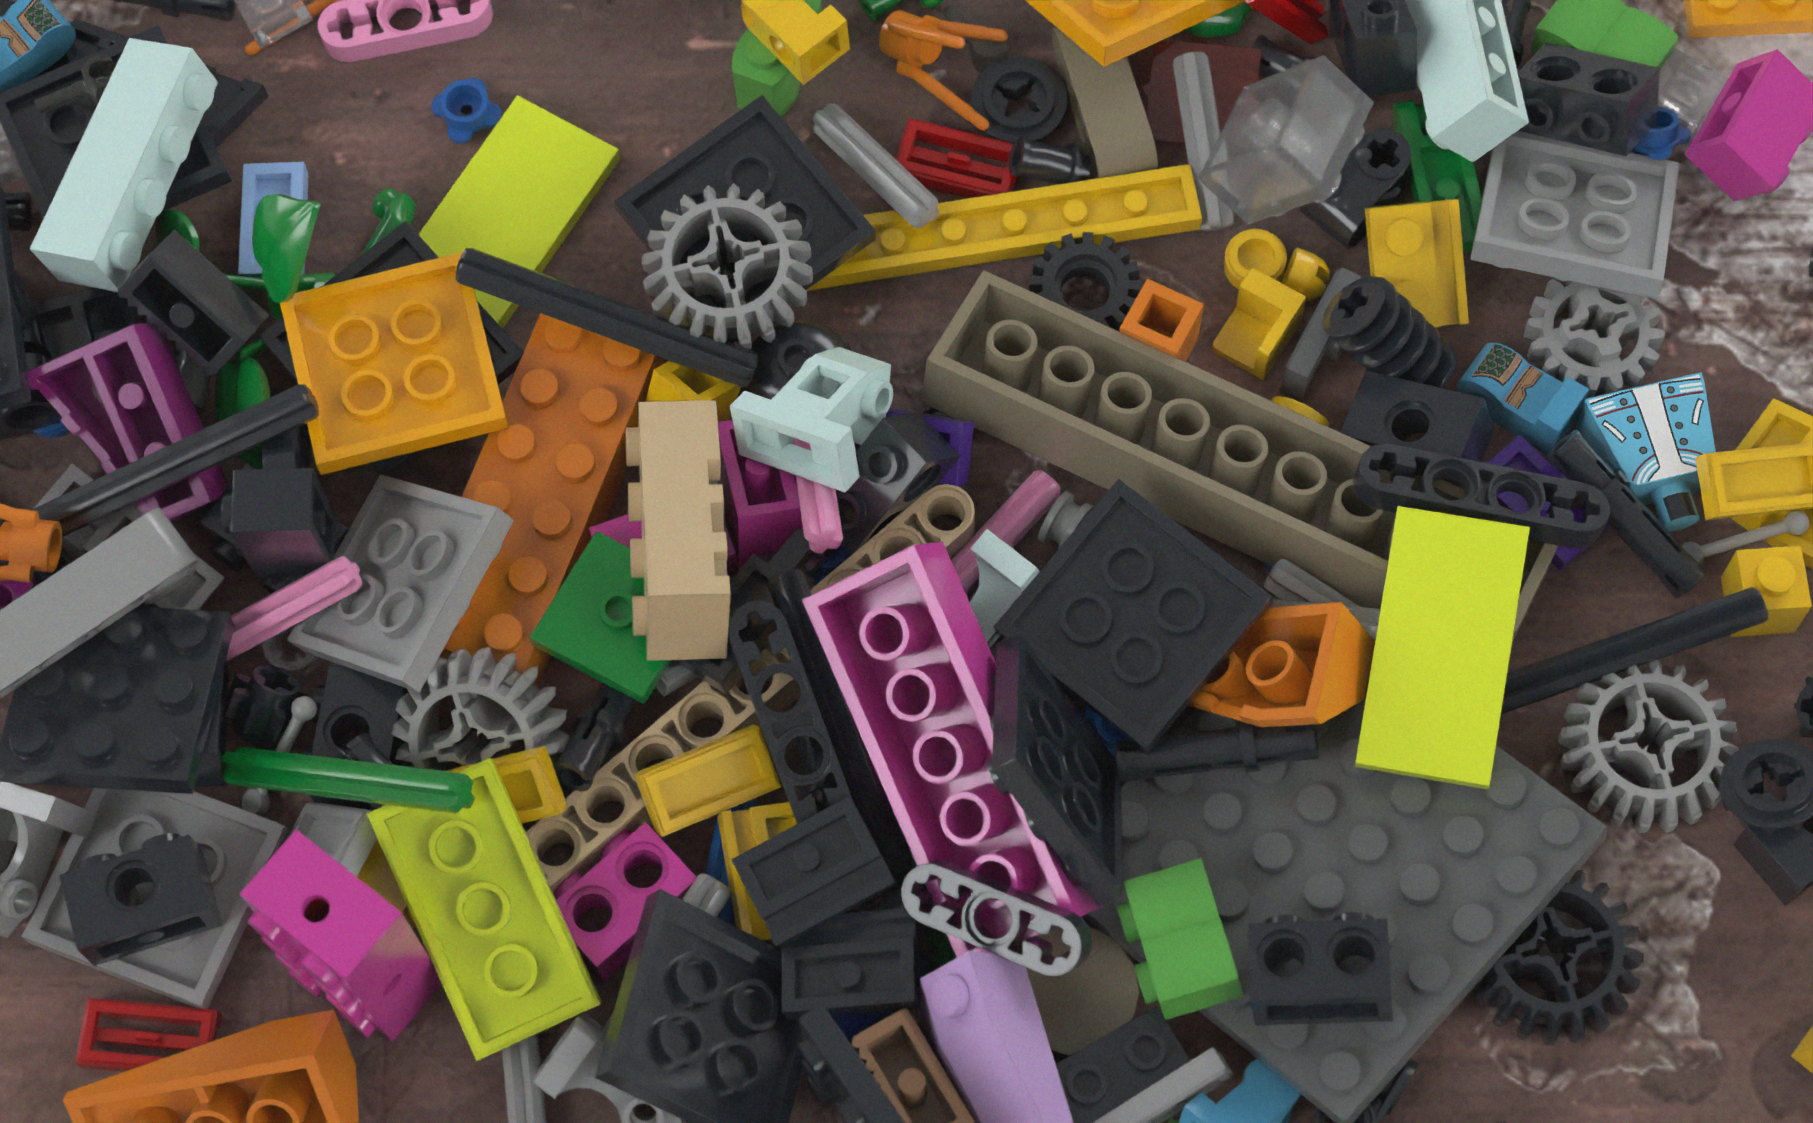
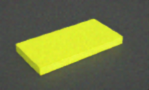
(521, 193)
(1442, 647)
(486, 915)

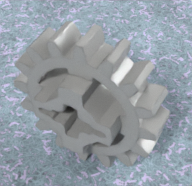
(1578, 346)

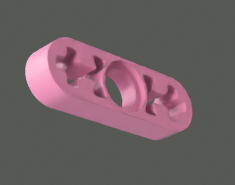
(427, 33)

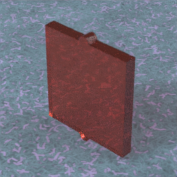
(1230, 71)

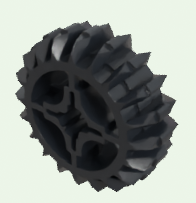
(1558, 982)

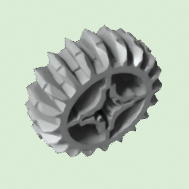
(751, 261)
(476, 689)
(1641, 696)

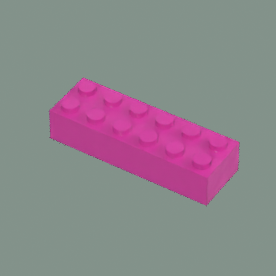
(924, 705)

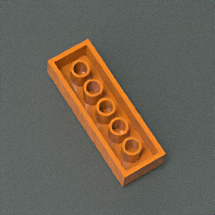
(551, 475)

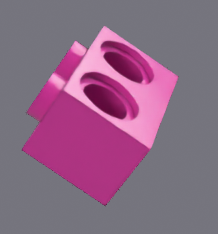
(609, 888)

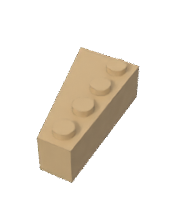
(682, 531)

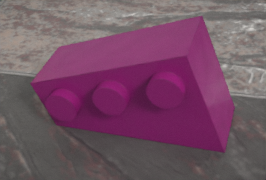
(126, 404)

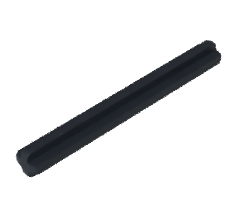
(605, 317)
(182, 459)
(1634, 647)
(862, 780)

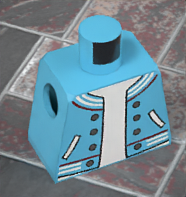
(1654, 441)

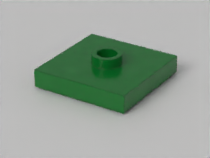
(593, 624)

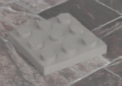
(1577, 214)
(418, 571)
(234, 849)

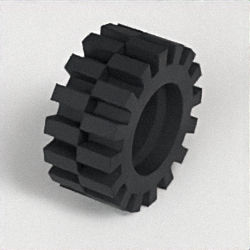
(1094, 261)

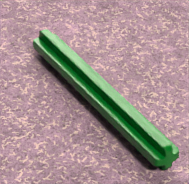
(349, 779)

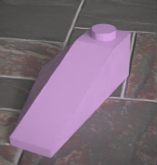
(992, 1040)

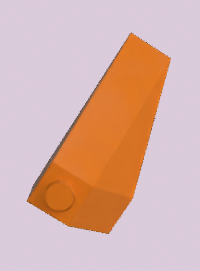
(1293, 668)
(265, 1074)

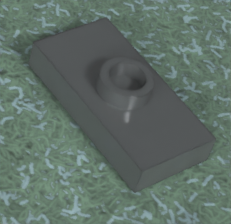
(1314, 343)

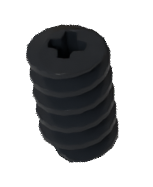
(1388, 333)

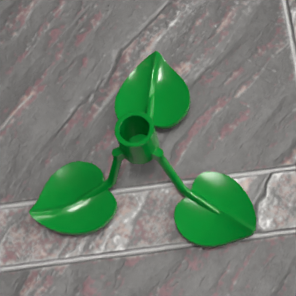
(280, 247)

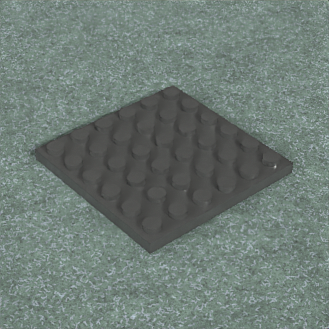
(1322, 838)

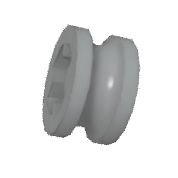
(1063, 519)

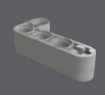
(90, 594)

